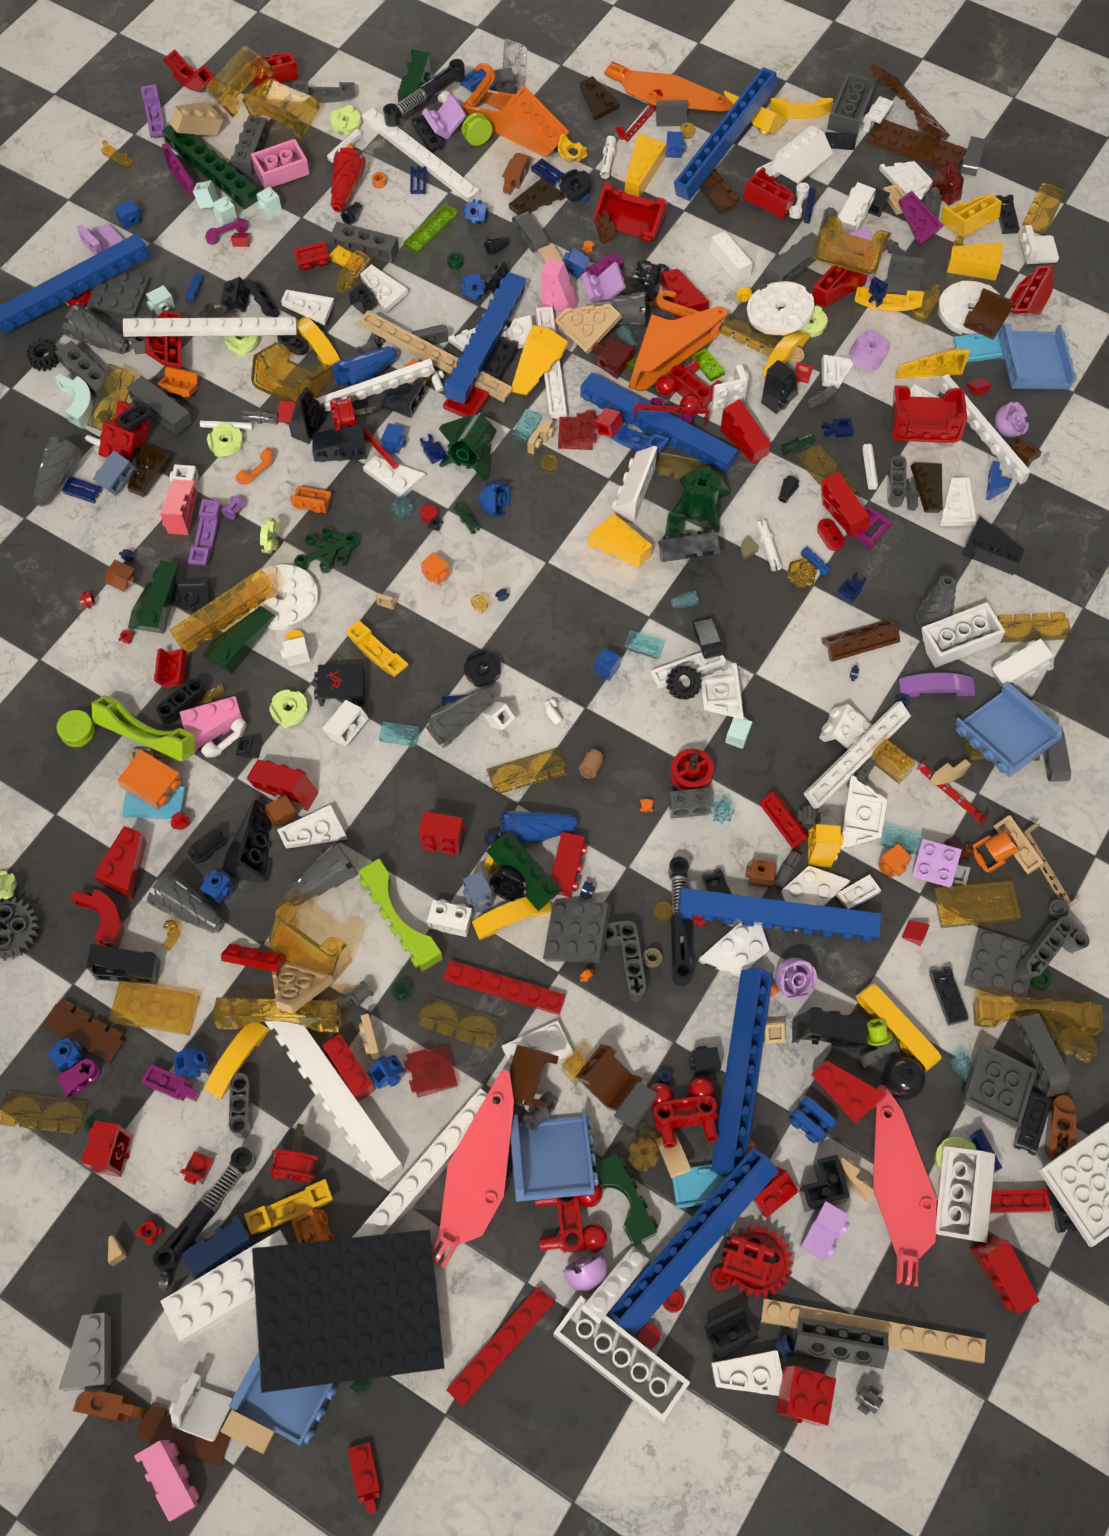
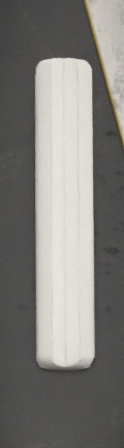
(350, 139)
(870, 466)

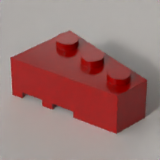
(282, 64)
(768, 194)
(836, 284)
(686, 292)
(744, 432)
(843, 505)
(283, 781)
(122, 862)
(848, 1091)
(1005, 1274)

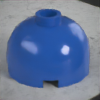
(494, 498)

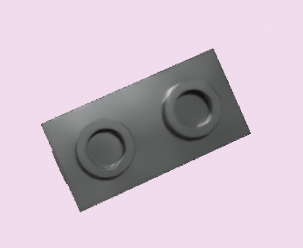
(933, 201)

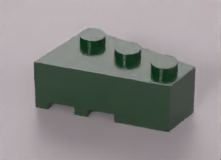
(417, 74)

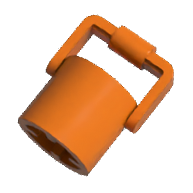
(1000, 846)

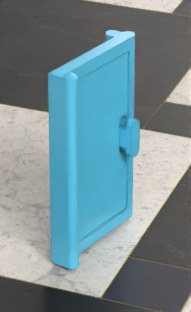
(980, 348)
(137, 808)
(695, 1188)

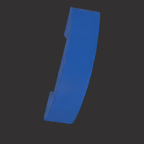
(639, 441)

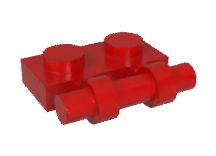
(747, 1267)

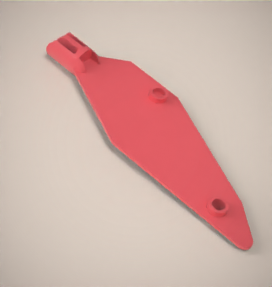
(477, 1171)
(902, 1189)

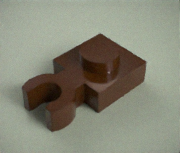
(606, 228)
(1025, 452)

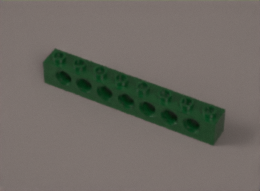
(212, 166)

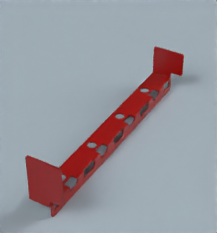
(621, 133)
(672, 409)
(955, 795)

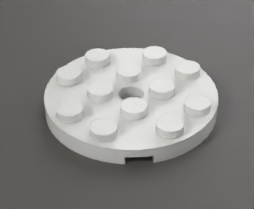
(955, 303)
(764, 305)
(300, 596)

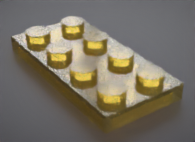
(976, 904)
(154, 1008)

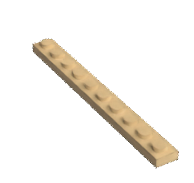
(426, 351)
(899, 1335)

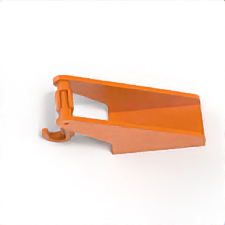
(520, 116)
(673, 341)

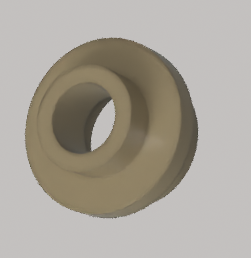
(652, 952)

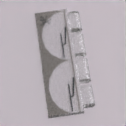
(515, 57)

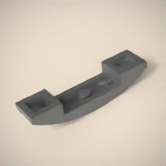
(327, 94)

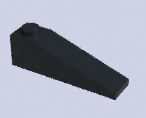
(306, 417)
(250, 848)

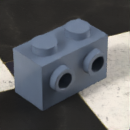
(114, 473)
(477, 893)

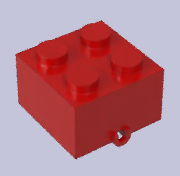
(441, 833)
(106, 1148)
(806, 1396)

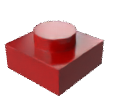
(803, 372)

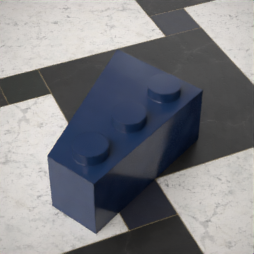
(219, 1248)

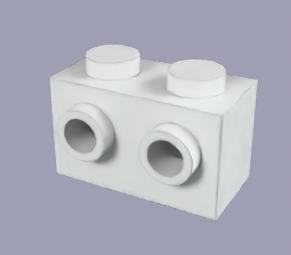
(342, 726)
(449, 918)

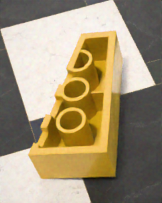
(644, 163)

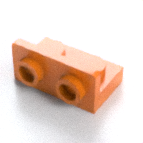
(312, 1226)

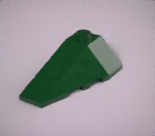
(154, 603)
(237, 641)

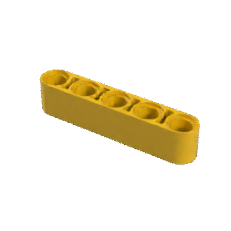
(907, 1035)

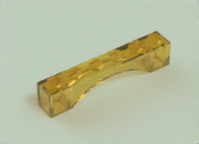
(238, 1012)
(1079, 1017)

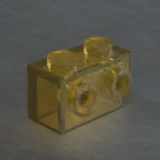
(892, 761)

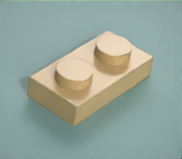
(895, 195)
(371, 1044)

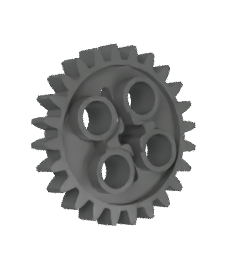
(17, 939)

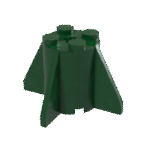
(469, 443)
(701, 495)

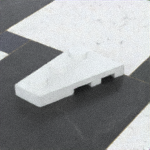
(546, 1039)

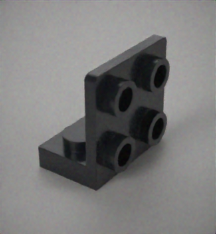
(646, 285)
(405, 398)

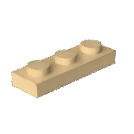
(1027, 856)

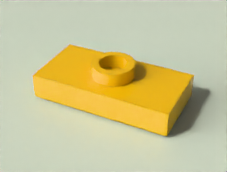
(340, 255)

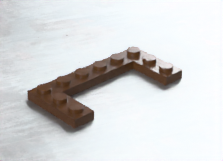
(925, 119)

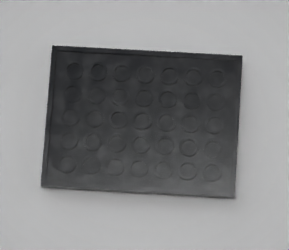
(346, 1310)

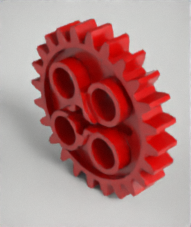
(777, 1271)

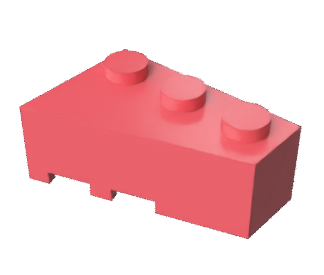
(179, 507)

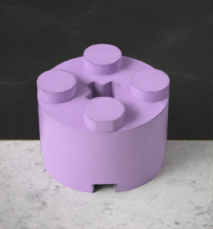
(869, 350)

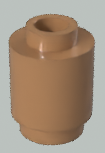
(591, 764)

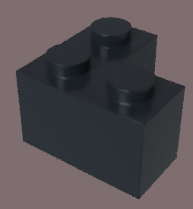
(830, 1185)

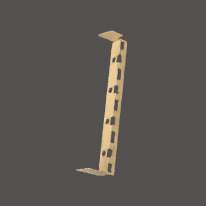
(1050, 873)

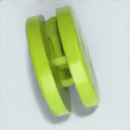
(476, 129)
(75, 728)

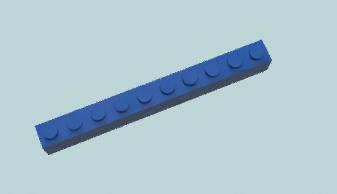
(725, 134)
(72, 282)
(485, 338)
(680, 433)
(779, 913)
(742, 1070)
(692, 1242)

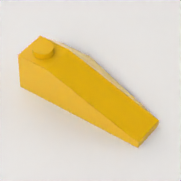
(764, 119)
(538, 354)
(943, 362)

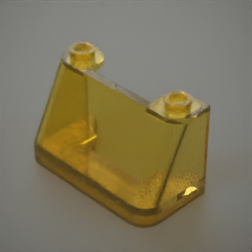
(236, 76)
(282, 104)
(848, 250)
(283, 378)
(301, 950)

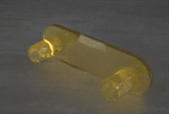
(115, 155)

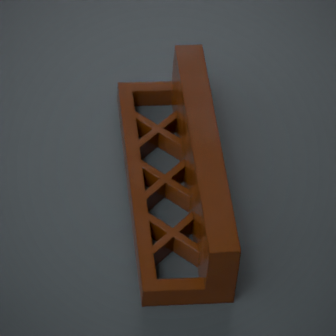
(861, 639)

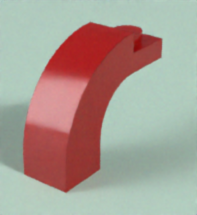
(185, 74)
(111, 922)

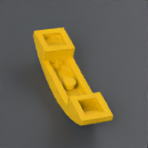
(801, 110)
(891, 302)
(317, 340)
(786, 348)
(375, 650)
(506, 915)
(234, 1058)
(284, 1211)

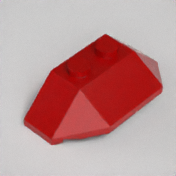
(1033, 292)
(165, 348)

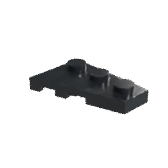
(191, 594)

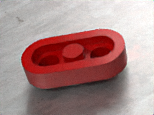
(830, 533)

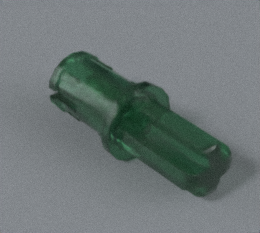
(797, 444)
(466, 517)

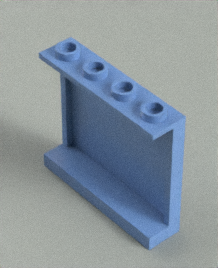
(1037, 359)
(1009, 730)
(553, 1158)
(285, 1411)

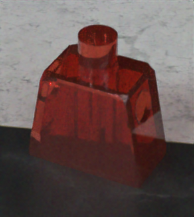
(949, 183)
(613, 356)

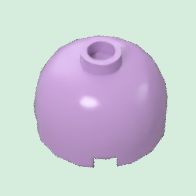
(1011, 420)
(795, 978)
(587, 1273)

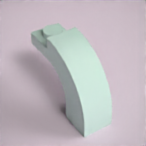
(81, 408)

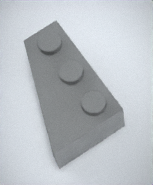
(90, 1355)

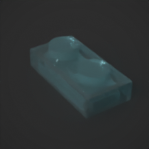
(526, 426)
(644, 645)
(399, 734)
(908, 840)

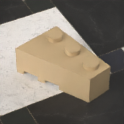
(196, 119)

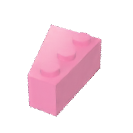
(556, 288)
(210, 720)
(168, 1479)

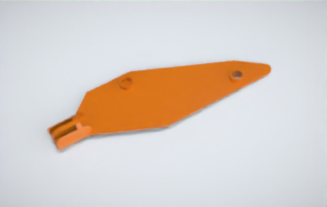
(673, 87)

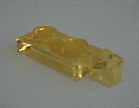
(351, 271)
(929, 302)

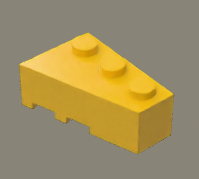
(971, 216)
(976, 260)
(620, 540)
(824, 845)

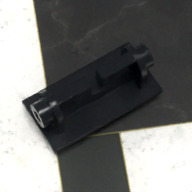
(841, 140)
(646, 265)
(493, 282)
(201, 852)

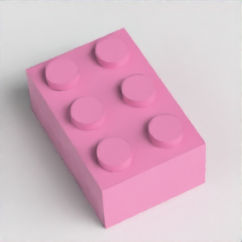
(280, 164)

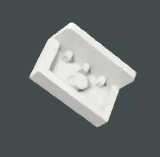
(877, 113)

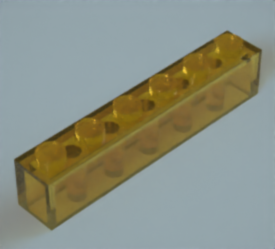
(223, 611)

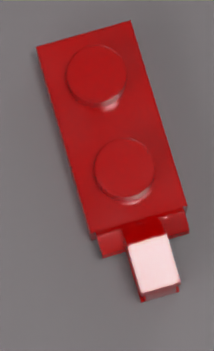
(365, 1475)

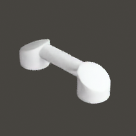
(802, 193)
(211, 750)

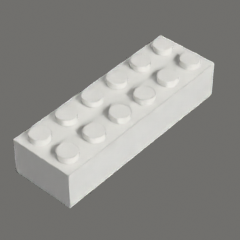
(215, 1294)
(622, 1361)

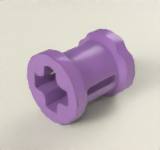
(228, 511)

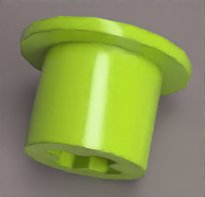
(878, 1033)

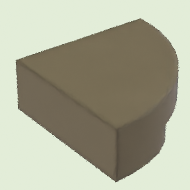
(748, 548)

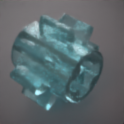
(402, 506)
(727, 812)

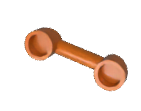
(244, 477)

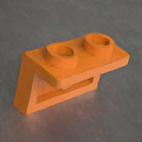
(179, 381)
(311, 499)

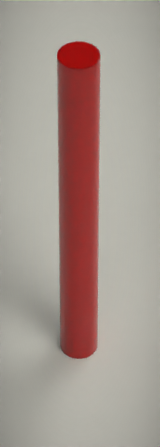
(380, 449)

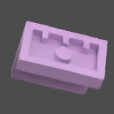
(446, 118)
(98, 239)
(604, 286)
(936, 863)

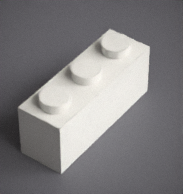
(731, 257)

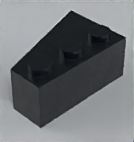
(779, 387)
(340, 444)
(122, 965)

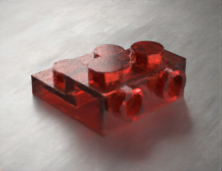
(577, 432)
(430, 1071)

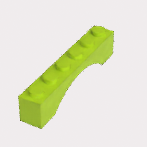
(113, 716)
(420, 946)

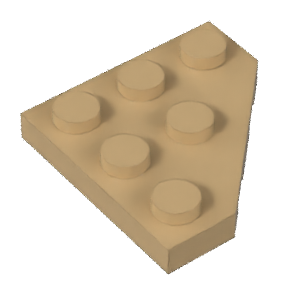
(588, 323)
(297, 986)

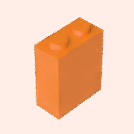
(150, 780)

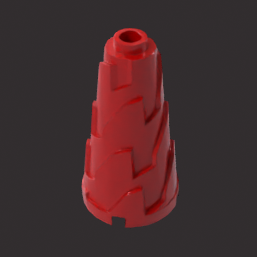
(346, 173)

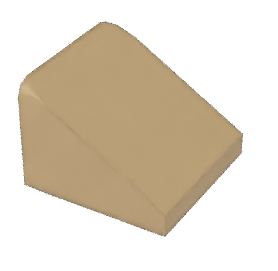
(386, 600)
(774, 1031)
(115, 1251)

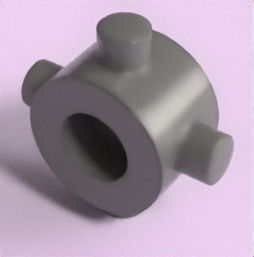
(164, 1281)

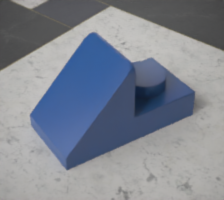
(996, 483)

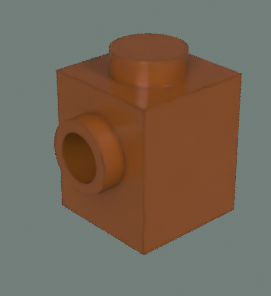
(119, 575)
(281, 811)
(760, 873)

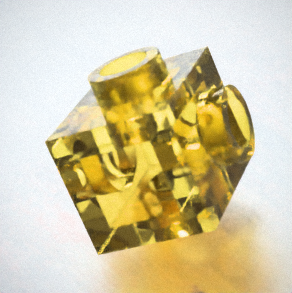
(801, 573)
(640, 1161)

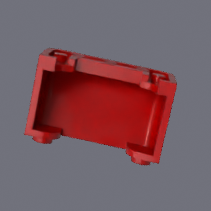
(631, 213)
(928, 417)

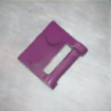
(869, 542)

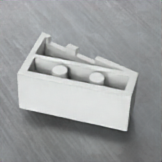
(856, 207)
(1023, 664)

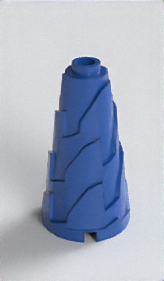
(363, 366)
(536, 826)

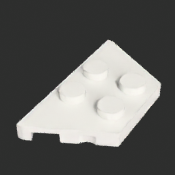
(908, 177)
(722, 692)
(862, 814)
(814, 887)
(738, 949)

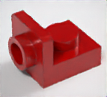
(197, 1168)

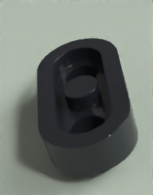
(294, 343)
(134, 416)

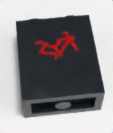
(340, 682)

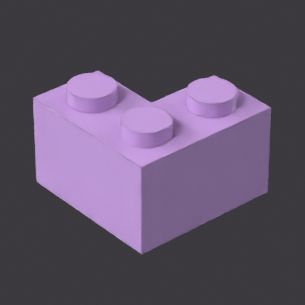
(825, 1228)

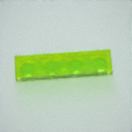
(430, 228)

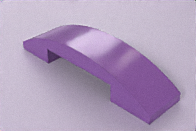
(153, 110)
(206, 533)
(937, 683)

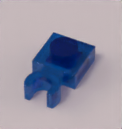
(878, 290)
(839, 427)
(433, 451)
(851, 589)

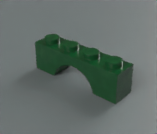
(540, 886)
(612, 1175)

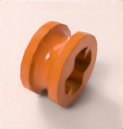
(379, 180)

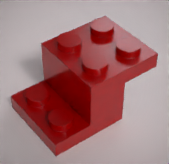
(119, 440)

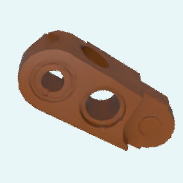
(516, 172)
(1061, 1111)
(107, 1406)

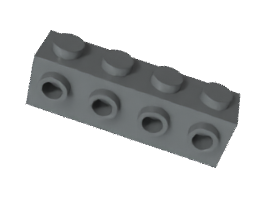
(250, 141)
(793, 261)
(163, 407)

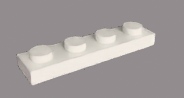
(696, 661)
(615, 1284)

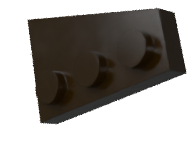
(598, 98)
(535, 196)
(148, 469)
(929, 484)

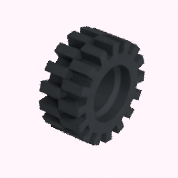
(40, 348)
(694, 682)

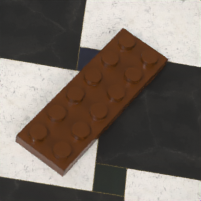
(915, 145)

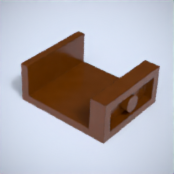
(988, 314)
(526, 1072)
(607, 1078)

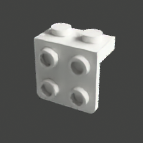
(1038, 248)
(729, 392)
(844, 725)
(199, 1410)

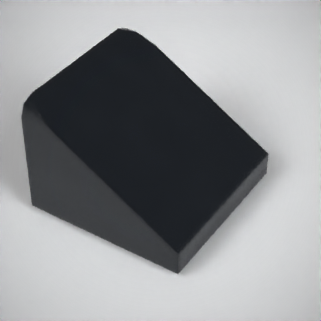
(249, 747)

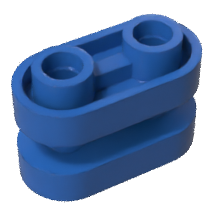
(813, 1132)

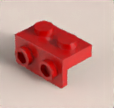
(311, 256)
(170, 668)
(775, 1193)

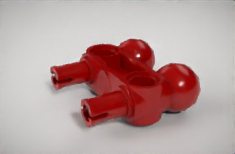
(686, 384)
(685, 1111)
(592, 1237)

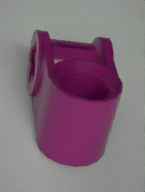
(76, 1078)

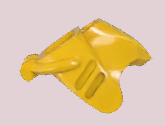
(565, 145)

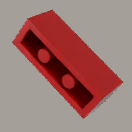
(568, 863)
(348, 1067)

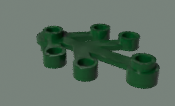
(328, 549)

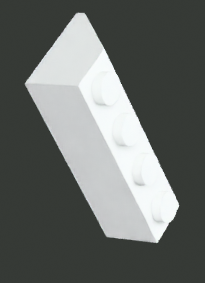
(803, 154)
(635, 484)
(962, 634)
(965, 1194)

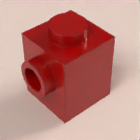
(609, 422)

